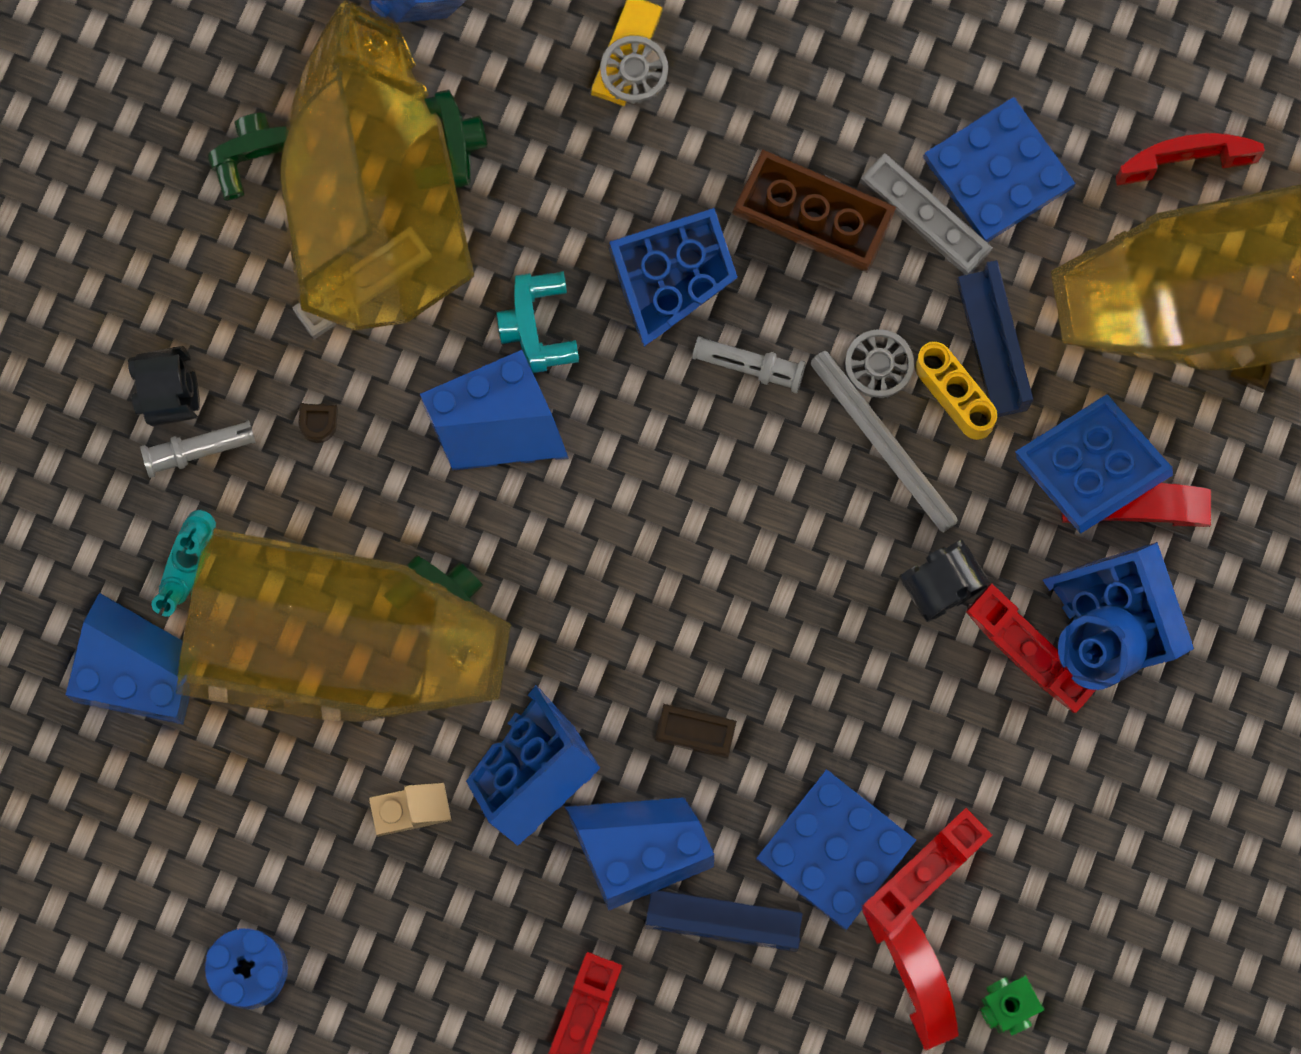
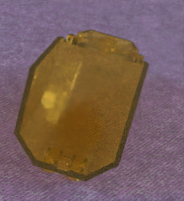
(368, 181)
(1193, 286)
(332, 634)

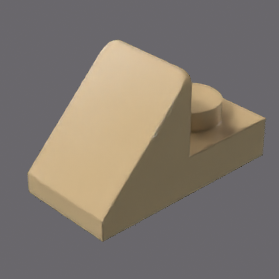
(410, 808)

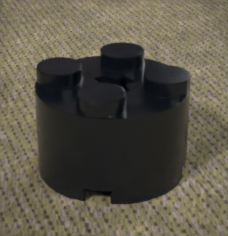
(164, 386)
(945, 580)

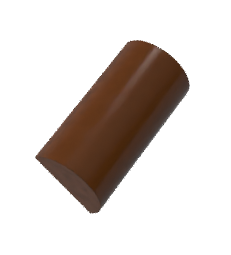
(814, 211)

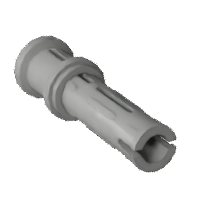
(767, 367)
(179, 452)

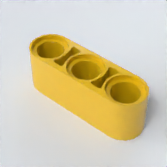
(954, 373)

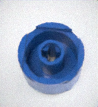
(1103, 647)
(226, 959)

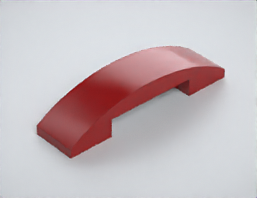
(1232, 150)
(1167, 503)
(1026, 647)
(927, 871)
(923, 979)
(586, 1006)

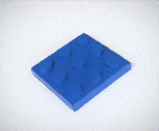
(999, 170)
(1094, 463)
(836, 849)

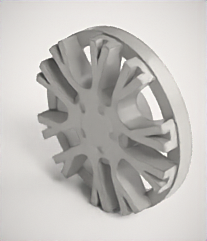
(634, 69)
(879, 363)

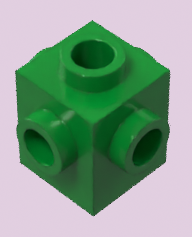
(1024, 1003)

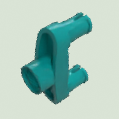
(520, 323)
(181, 565)

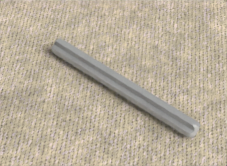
(884, 441)

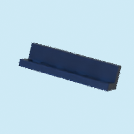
(995, 340)
(724, 921)

